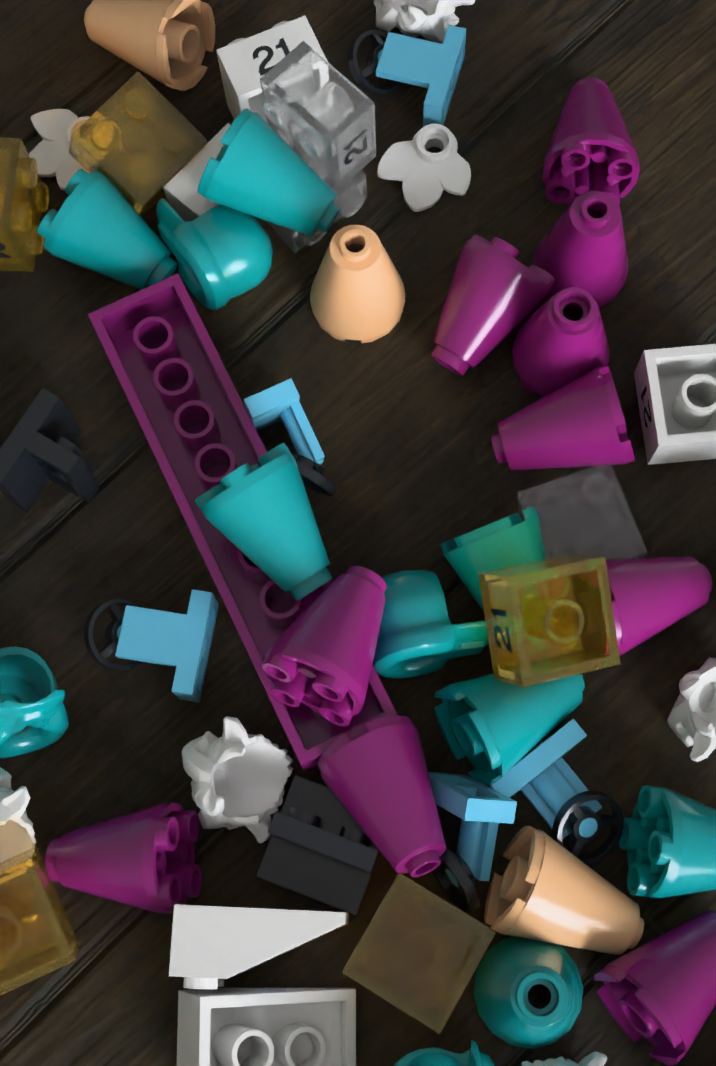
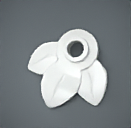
(53, 151)
(426, 173)

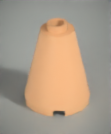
(155, 36)
(357, 287)
(559, 899)

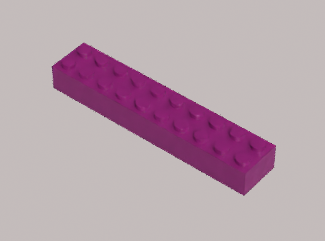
(199, 438)

